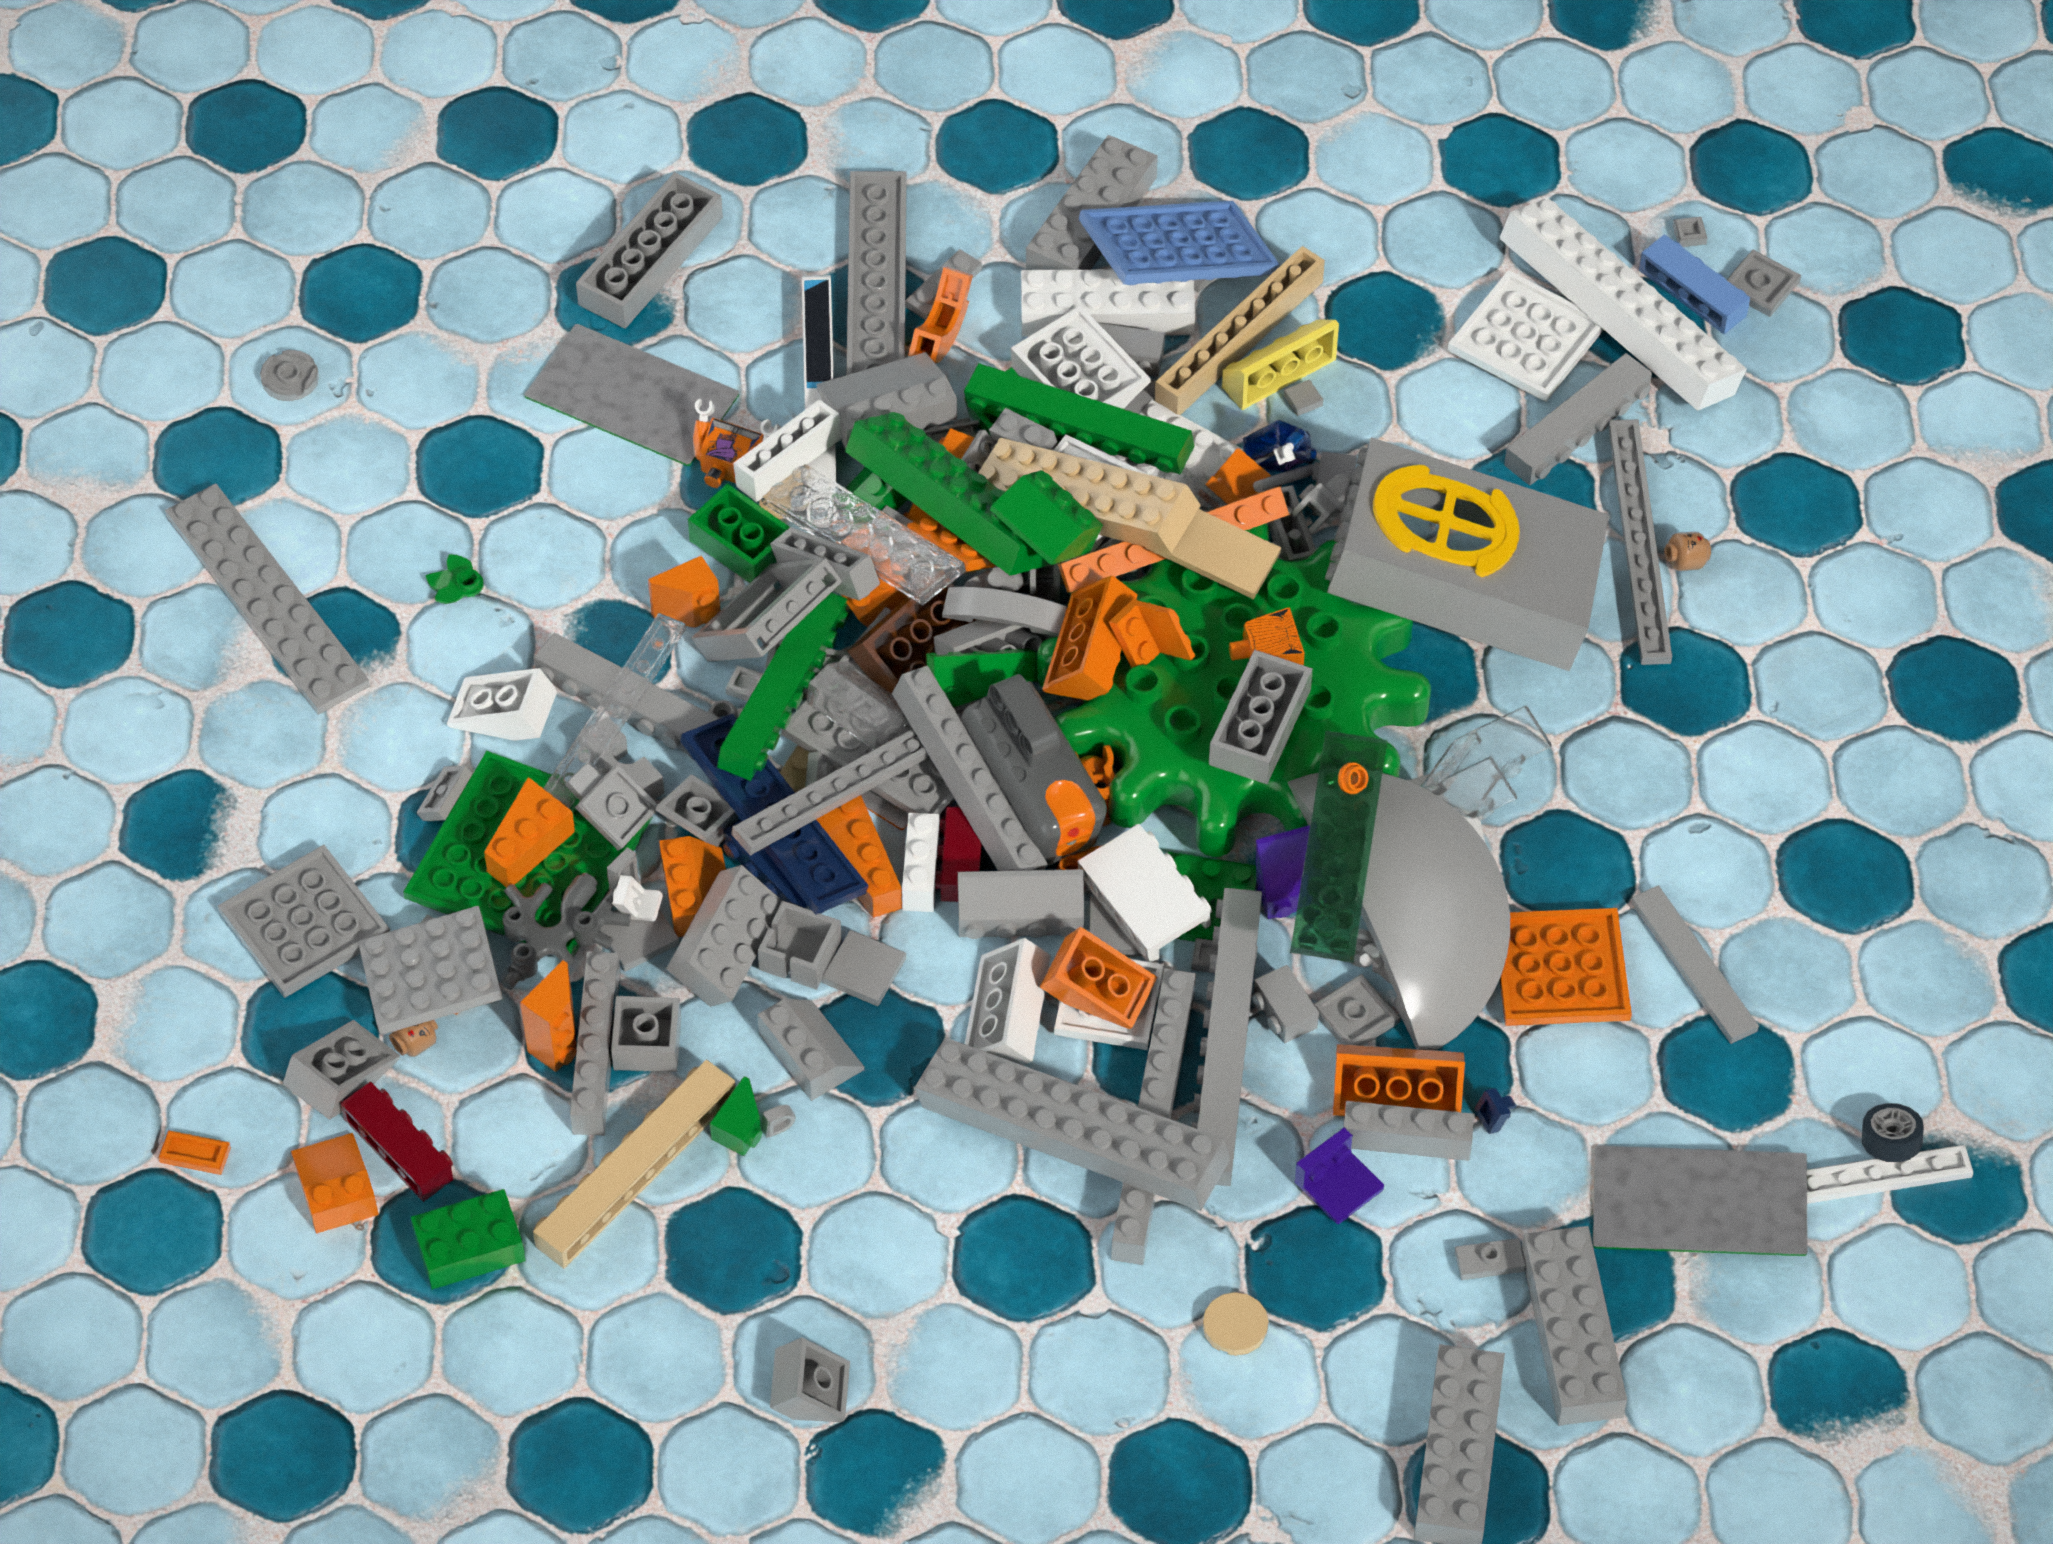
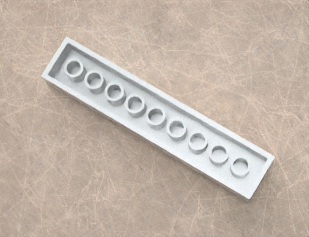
(1623, 304)

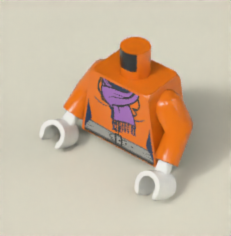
(722, 443)

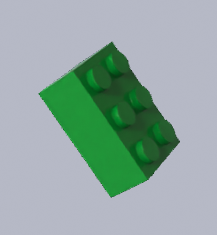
(736, 532)
(468, 1239)

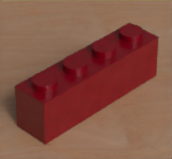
(398, 1141)

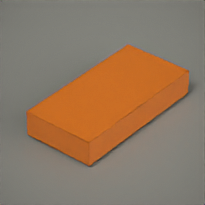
(194, 1152)

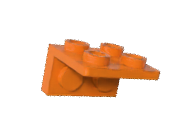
(1236, 477)
(1150, 630)

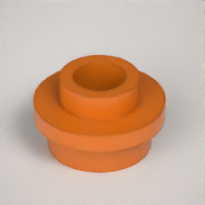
(1358, 781)

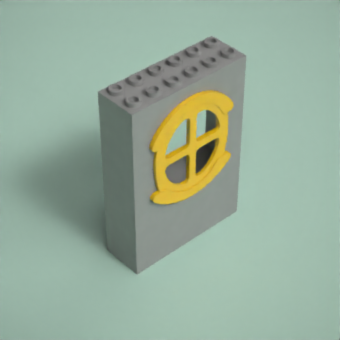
(1518, 594)

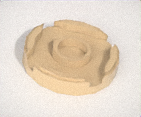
(1235, 1323)

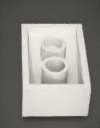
(504, 704)

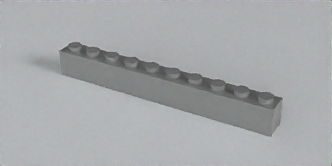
(1228, 1018)
(1158, 1097)

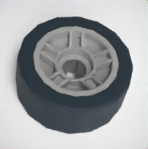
(1892, 1132)

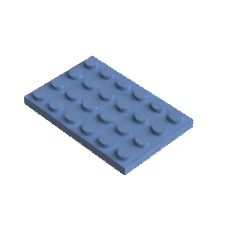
(1178, 242)

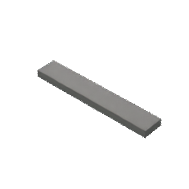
(1694, 964)

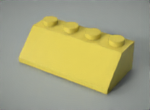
(1281, 363)

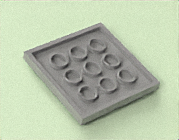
(303, 920)
(430, 970)

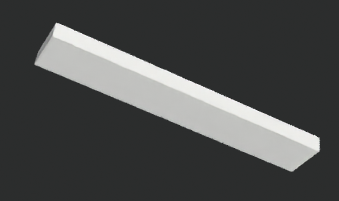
(1881, 1176)

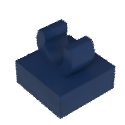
(1494, 1110)

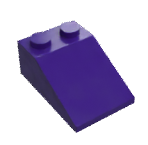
(1280, 870)

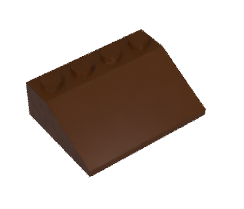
(903, 639)

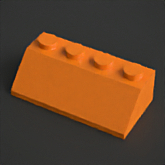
(1086, 643)
(1398, 1078)

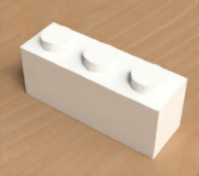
(920, 862)

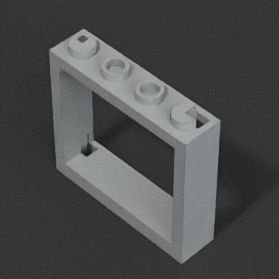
(764, 611)

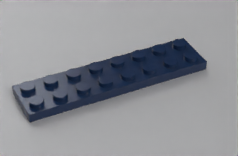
(805, 856)

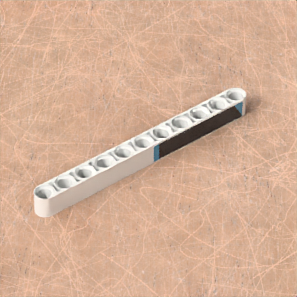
(818, 353)

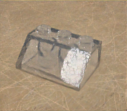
(856, 704)

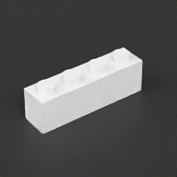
(787, 448)

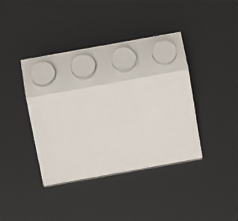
(1080, 359)

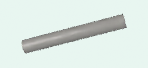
(1283, 478)

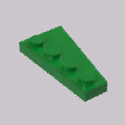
(969, 675)

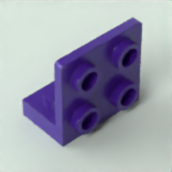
(1337, 1177)

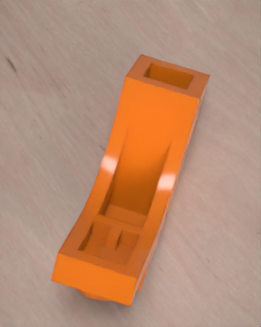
(945, 318)

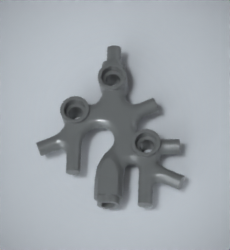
(541, 941)

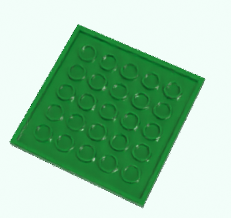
(455, 869)

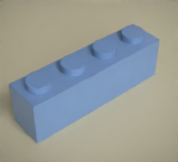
(1694, 284)

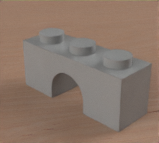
(640, 771)

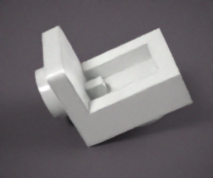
(633, 899)

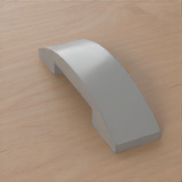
(1005, 608)

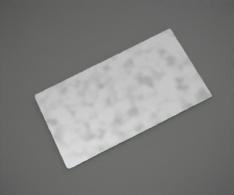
(628, 393)
(1700, 1200)

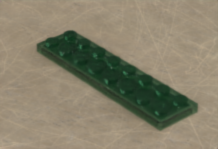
(1338, 850)

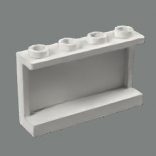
(1143, 891)

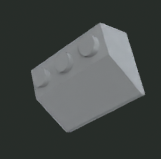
(807, 1046)

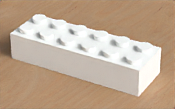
(1146, 306)

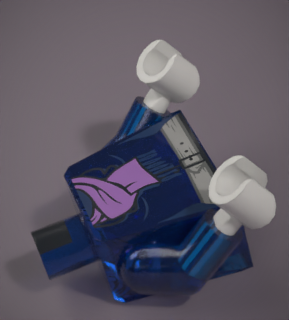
(1279, 446)

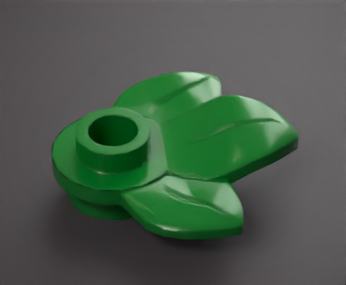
(452, 583)

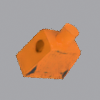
(1270, 634)

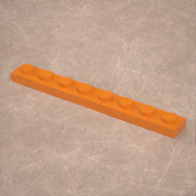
(1127, 556)

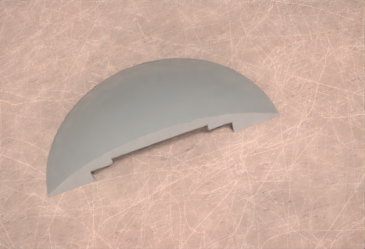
(1430, 908)

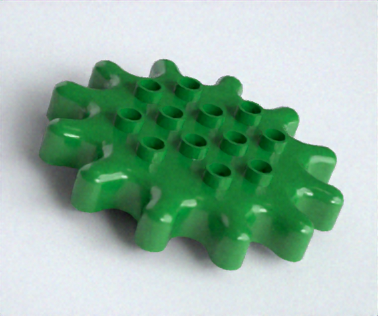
(1169, 710)

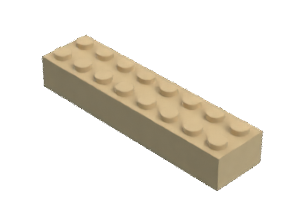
(1126, 502)

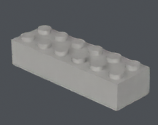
(1112, 178)
(649, 250)
(1573, 1326)
(1459, 1446)

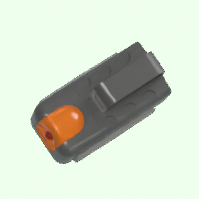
(1036, 768)

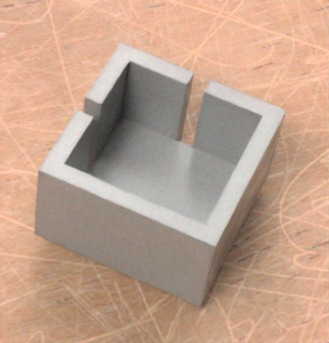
(803, 945)

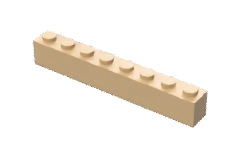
(1240, 331)
(633, 1164)

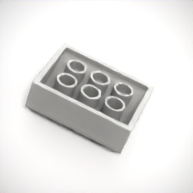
(905, 386)

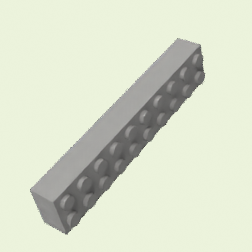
(1073, 1123)

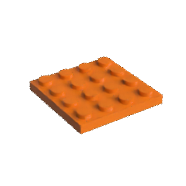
(1565, 968)

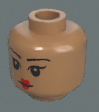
(1687, 551)
(414, 1039)

